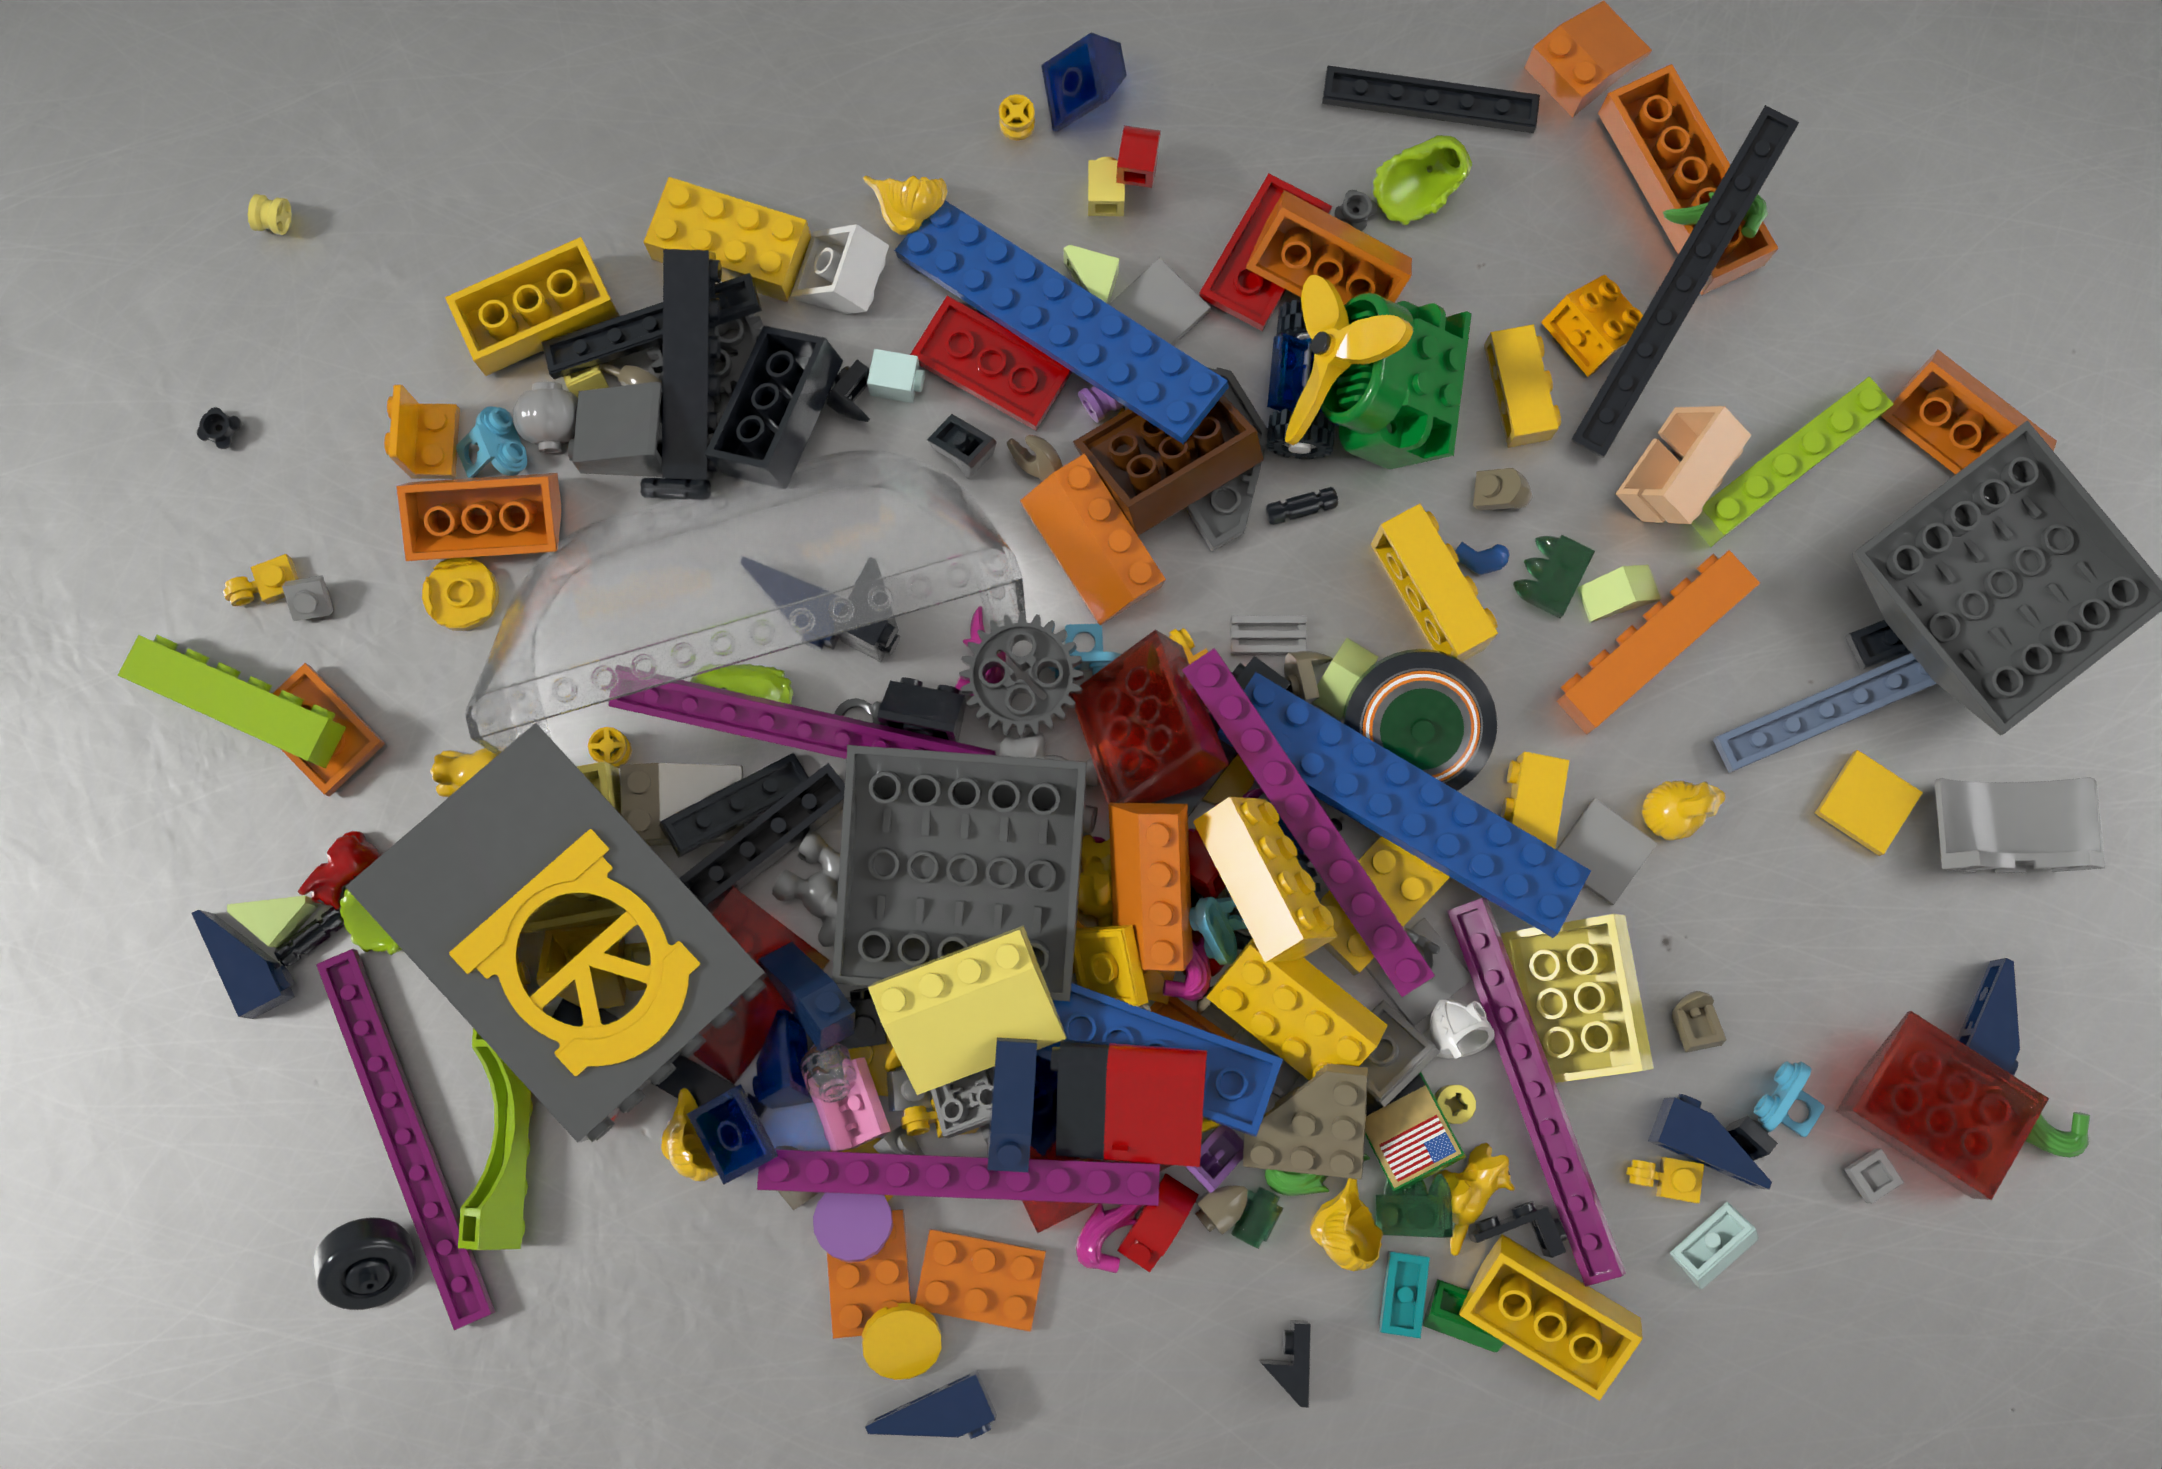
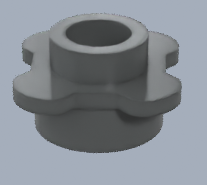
(1359, 200)

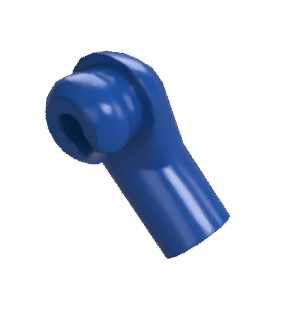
(1485, 560)

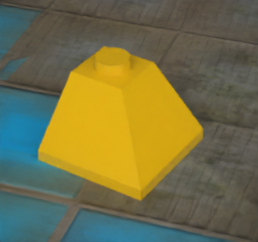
(563, 945)

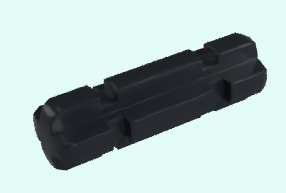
(675, 488)
(1302, 505)
(309, 937)

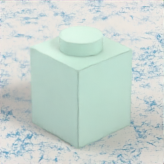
(895, 376)

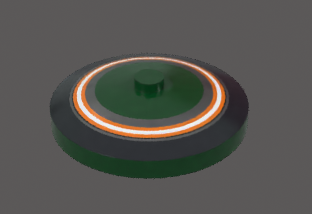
(1427, 713)

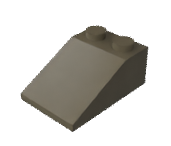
(662, 789)

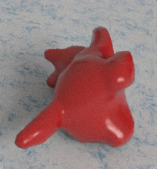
(346, 860)

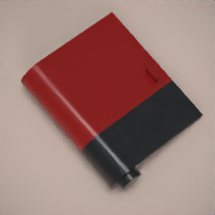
(1129, 1102)

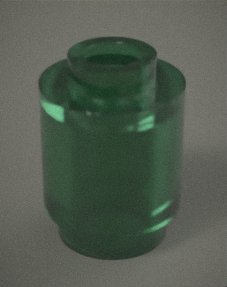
(1258, 1217)

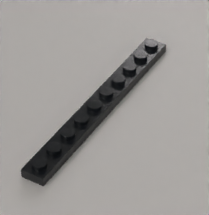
(1685, 280)

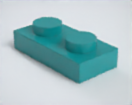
(1404, 1294)

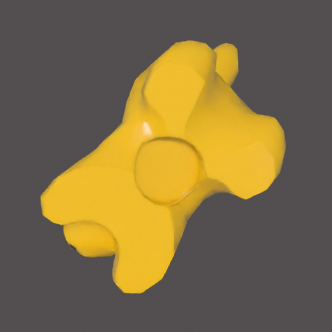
(455, 768)
(1096, 881)
(1474, 1188)

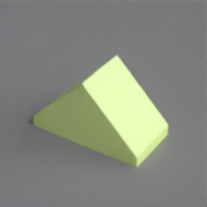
(1092, 271)
(1618, 592)
(1341, 676)
(274, 919)

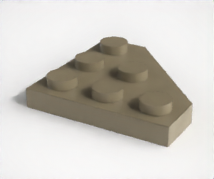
(1315, 1127)

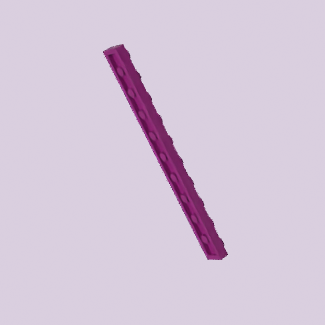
(776, 721)
(1308, 822)
(1536, 1093)
(405, 1138)
(960, 1178)

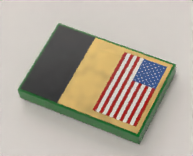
(1411, 1135)

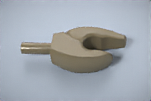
(629, 374)
(1042, 464)

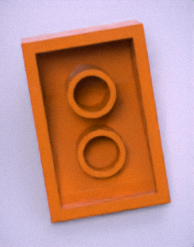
(1585, 57)

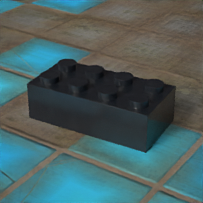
(774, 407)

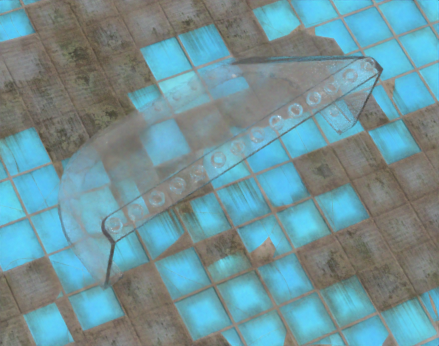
(734, 581)

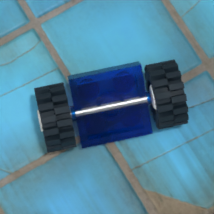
(1289, 373)

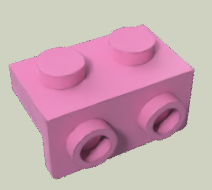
(856, 1117)

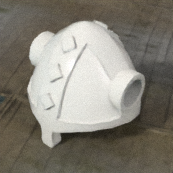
(1459, 1029)

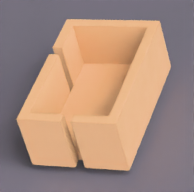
(1676, 491)

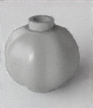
(546, 416)

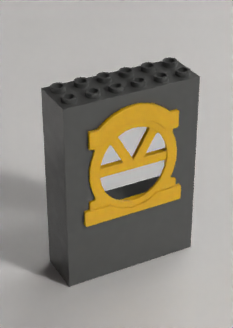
(493, 857)

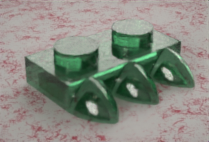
(1555, 576)
(1416, 1210)

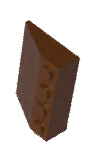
(1158, 475)

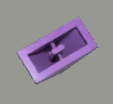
(1219, 1156)

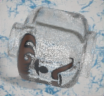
(828, 1073)

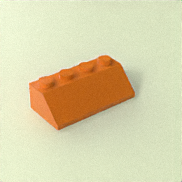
(1308, 241)
(1953, 414)
(480, 516)
(1092, 540)
(1152, 880)

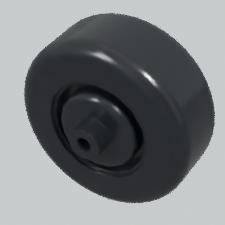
(364, 1263)

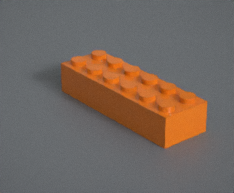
(1677, 163)

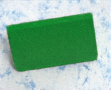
(1444, 1317)

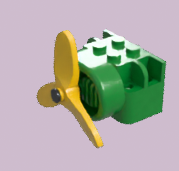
(1383, 375)

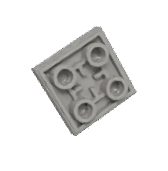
(964, 1103)

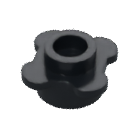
(213, 419)

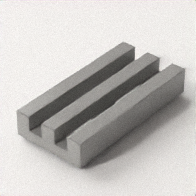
(1236, 634)

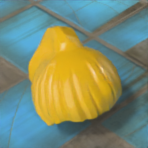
(909, 201)
(1680, 808)
(683, 1145)
(1347, 1230)

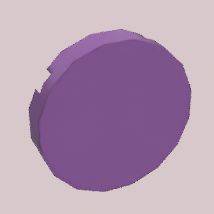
(852, 1225)

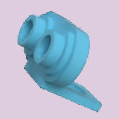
(497, 443)
(1092, 660)
(1216, 924)
(1774, 1109)

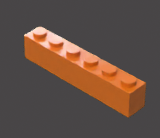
(1658, 642)

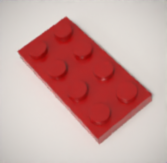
(1230, 283)
(990, 363)

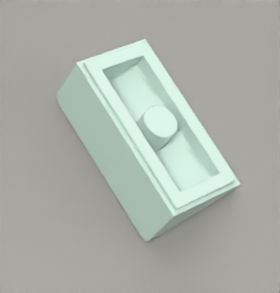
(1714, 1245)

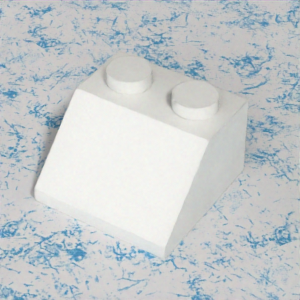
(841, 269)

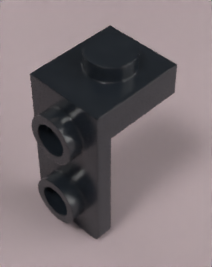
(1547, 1230)

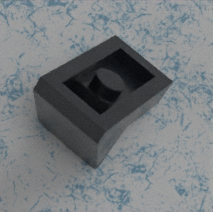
(963, 444)
(1294, 1374)

